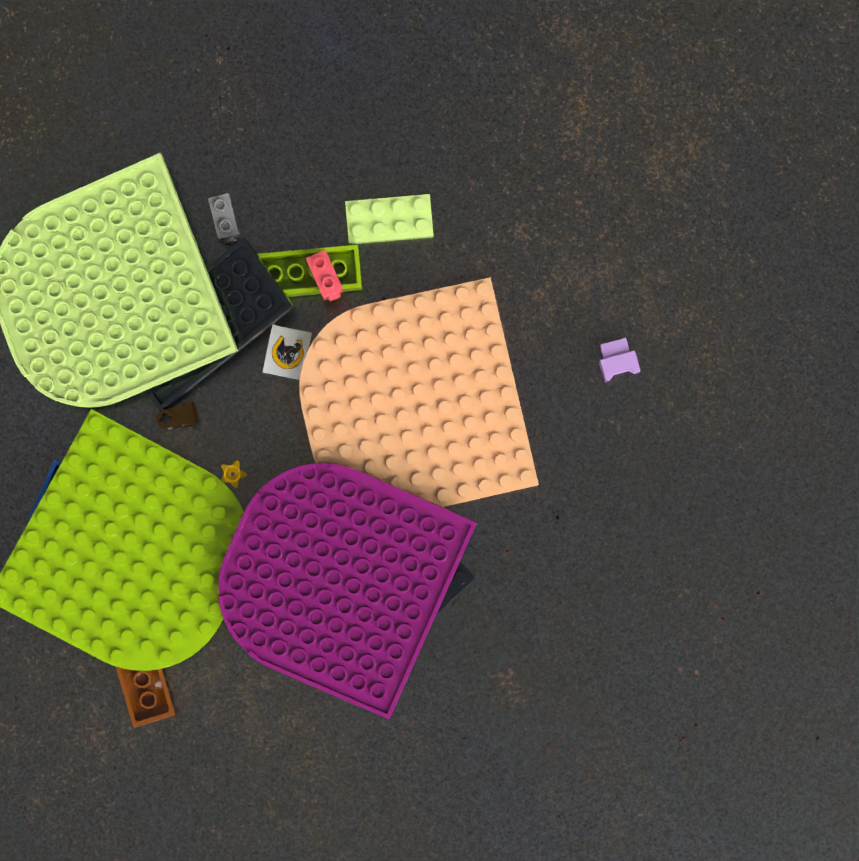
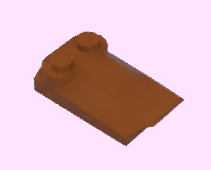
(145, 695)

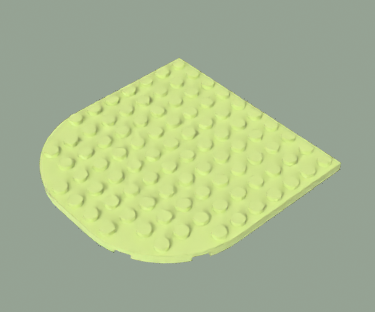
(109, 291)

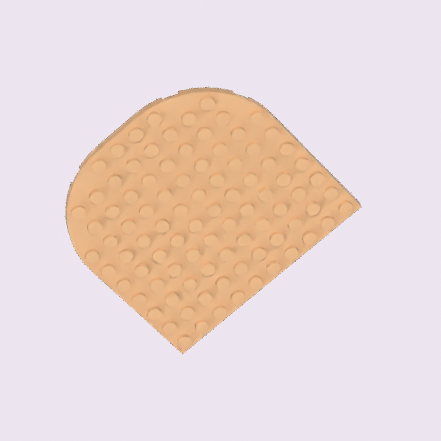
(420, 396)

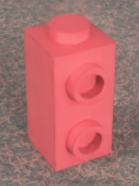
(325, 275)

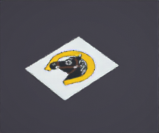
(286, 352)

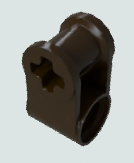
(182, 416)

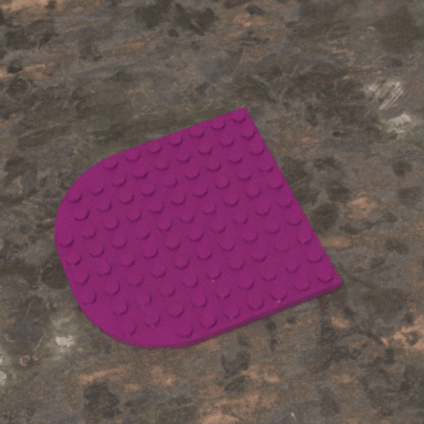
(339, 580)

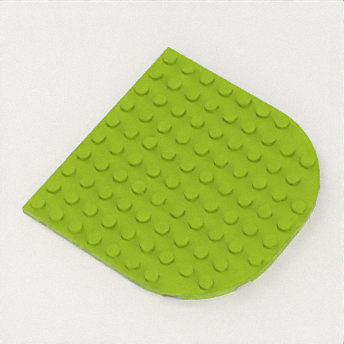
(124, 551)

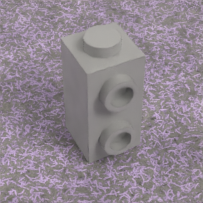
(224, 218)

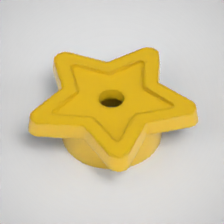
(239, 474)

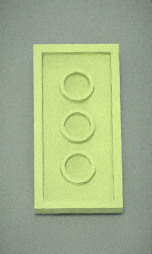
(389, 219)

